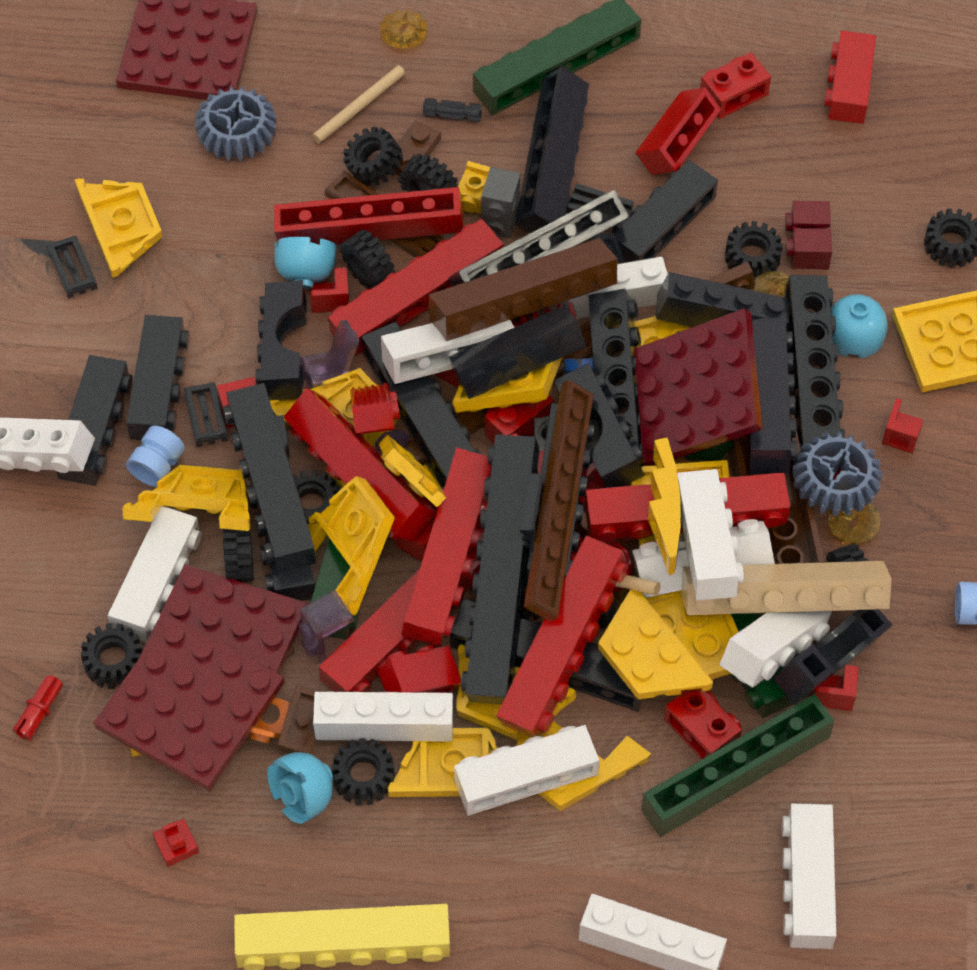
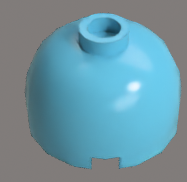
(303, 260)
(859, 325)
(301, 784)

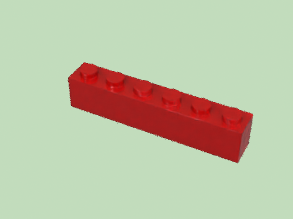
(382, 215)
(407, 292)
(351, 455)
(624, 510)
(447, 550)
(561, 642)

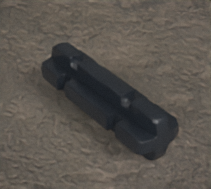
(452, 109)

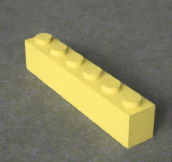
(342, 936)

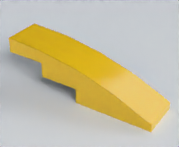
(665, 510)

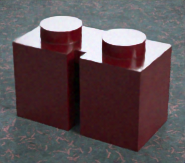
(809, 233)

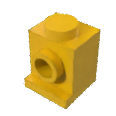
(472, 186)

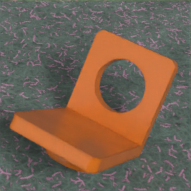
(263, 731)

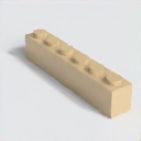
(799, 589)

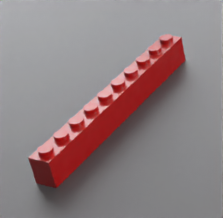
(359, 658)

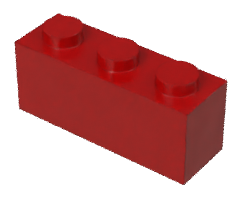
(850, 77)
(678, 131)

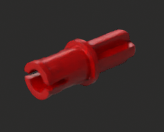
(38, 707)

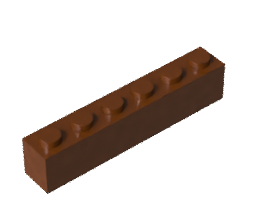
(522, 289)

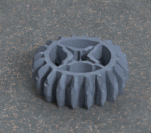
(235, 123)
(854, 485)

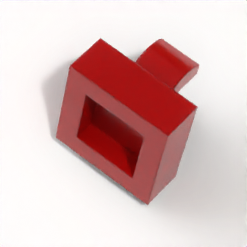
(175, 842)

